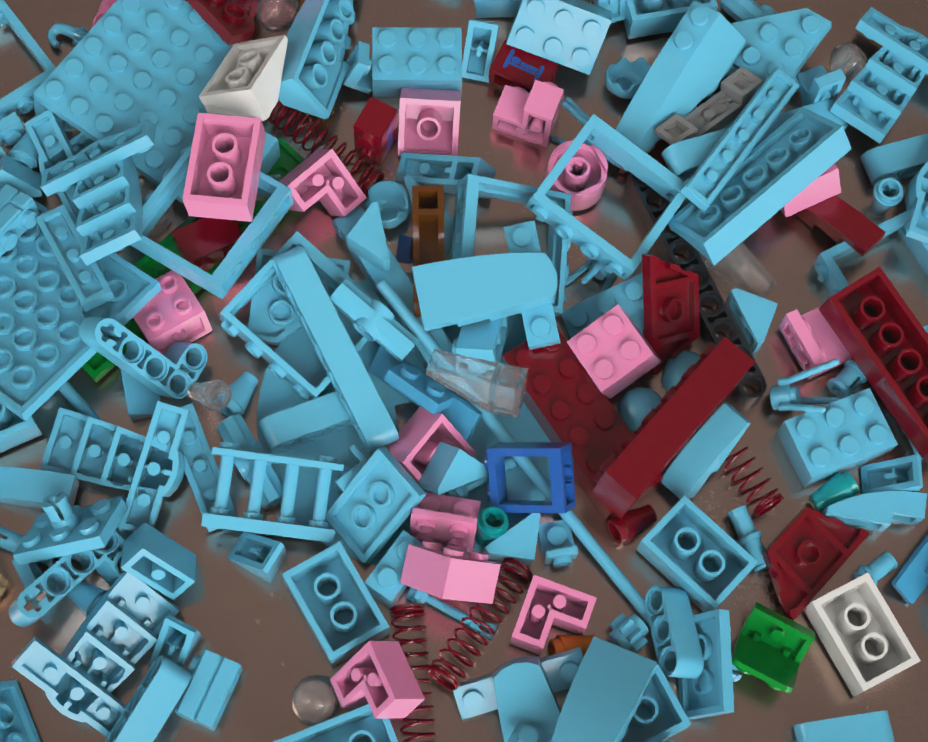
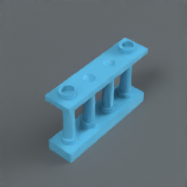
(285, 523)

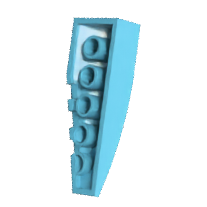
(316, 55)
(681, 75)

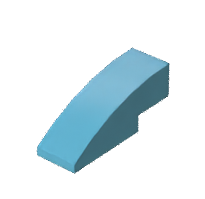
(705, 452)
(30, 486)
(879, 509)

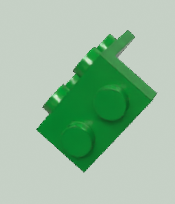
(771, 647)

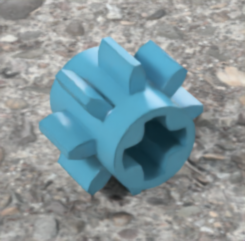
(628, 632)

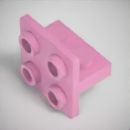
(445, 520)

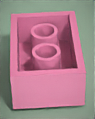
(224, 167)

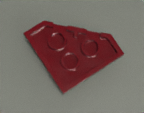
(228, 18)

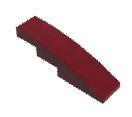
(843, 222)

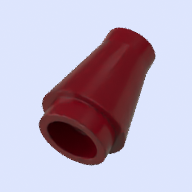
(631, 524)

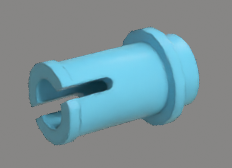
(878, 567)

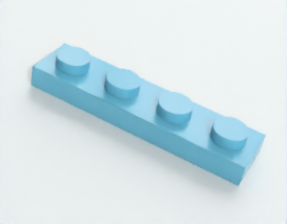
(65, 244)
(200, 465)

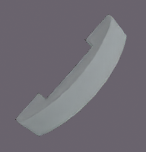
(716, 111)

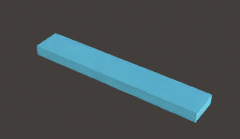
(739, 139)

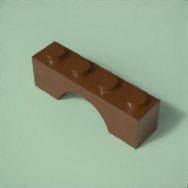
(427, 229)

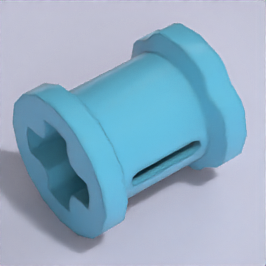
(846, 380)

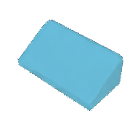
(139, 398)

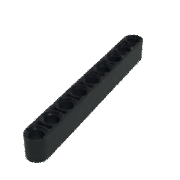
(709, 295)

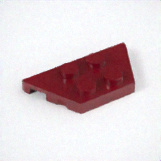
(669, 307)
(808, 557)

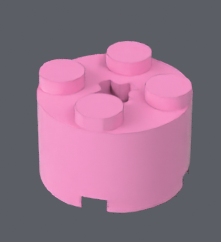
(582, 177)

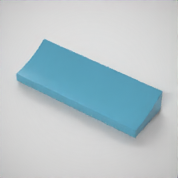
(763, 184)

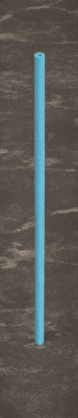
(524, 461)

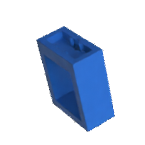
(560, 476)

